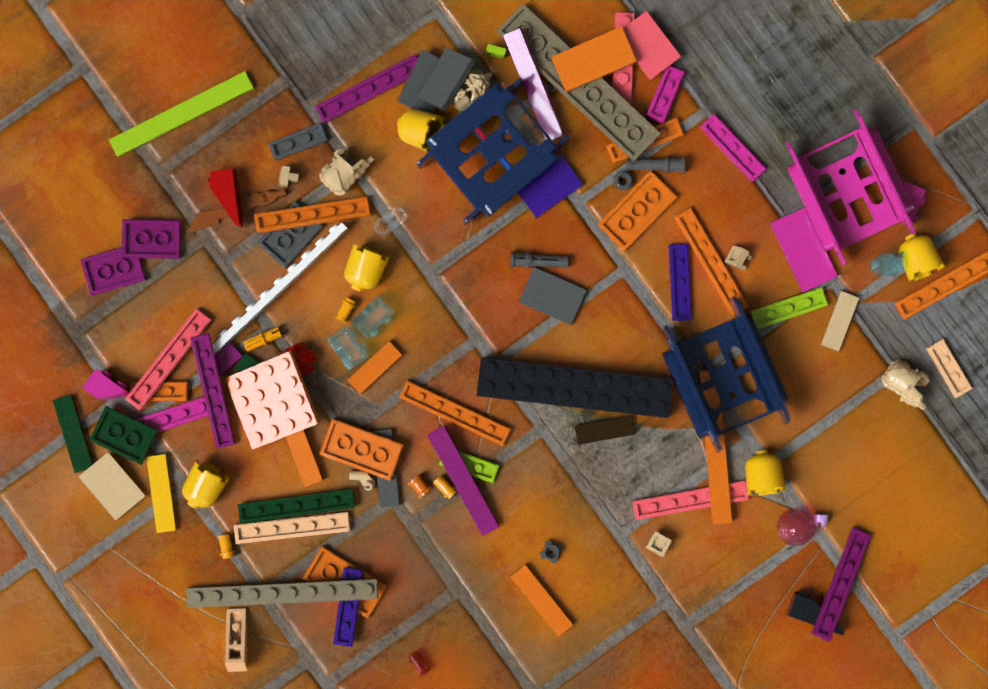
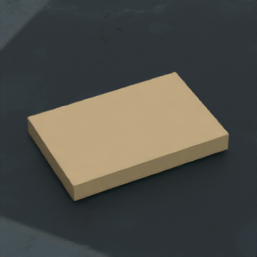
(112, 485)

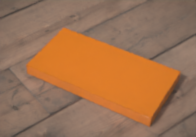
(594, 59)
(637, 210)
(361, 449)
(330, 566)

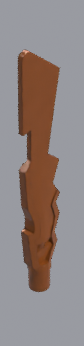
(210, 218)

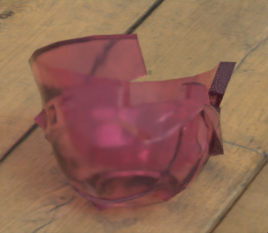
(796, 527)

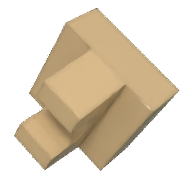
(286, 177)
(737, 256)
(658, 544)

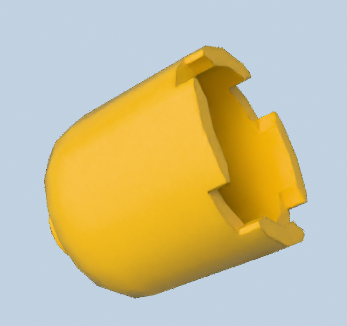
(417, 127)
(919, 257)
(364, 268)
(764, 474)
(203, 485)

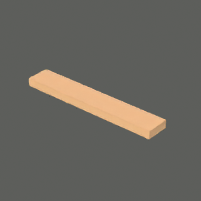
(292, 527)

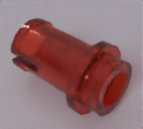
(419, 664)

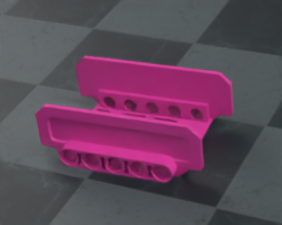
(849, 187)

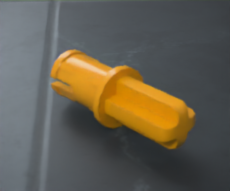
(262, 339)

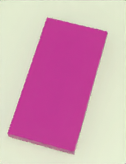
(803, 250)

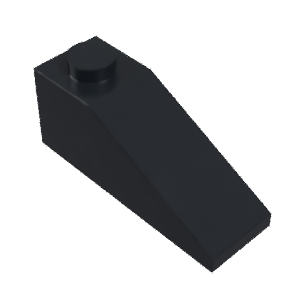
(806, 610)

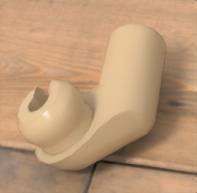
(364, 477)

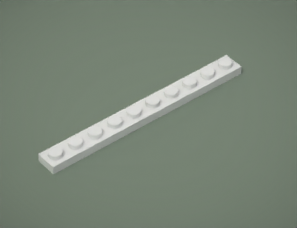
(281, 284)

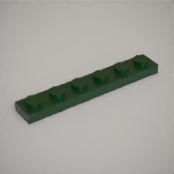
(296, 506)

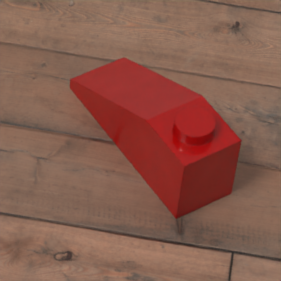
(226, 189)

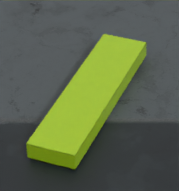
(789, 308)

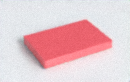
(650, 45)

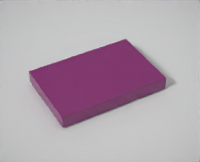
(150, 239)
(111, 271)

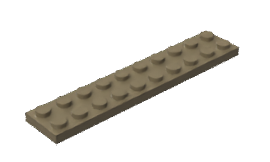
(594, 100)

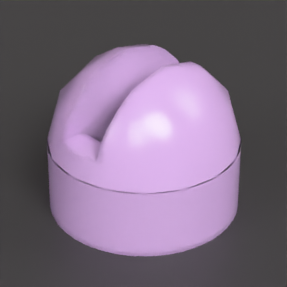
(820, 518)

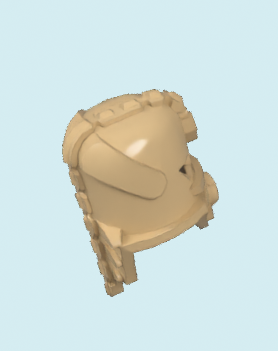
(471, 89)
(340, 174)
(902, 381)

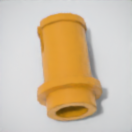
(345, 309)
(445, 487)
(226, 546)

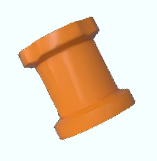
(419, 486)

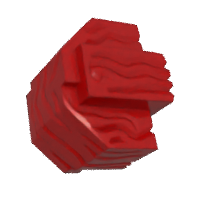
(303, 357)

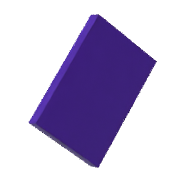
(550, 187)

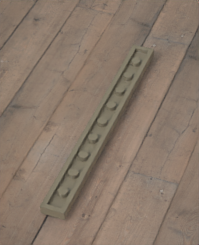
(282, 593)

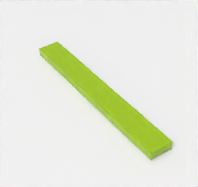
(181, 114)

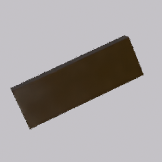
(604, 430)

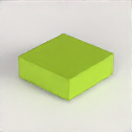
(496, 51)

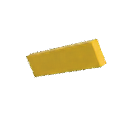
(161, 493)

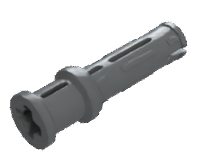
(666, 164)
(528, 260)

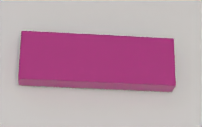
(665, 94)

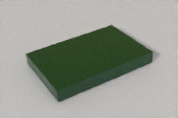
(123, 435)

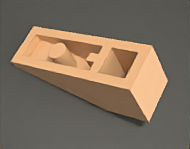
(236, 640)

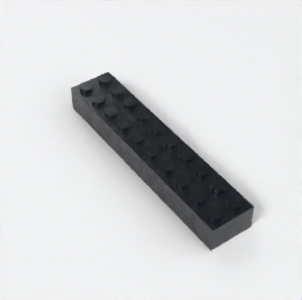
(574, 388)

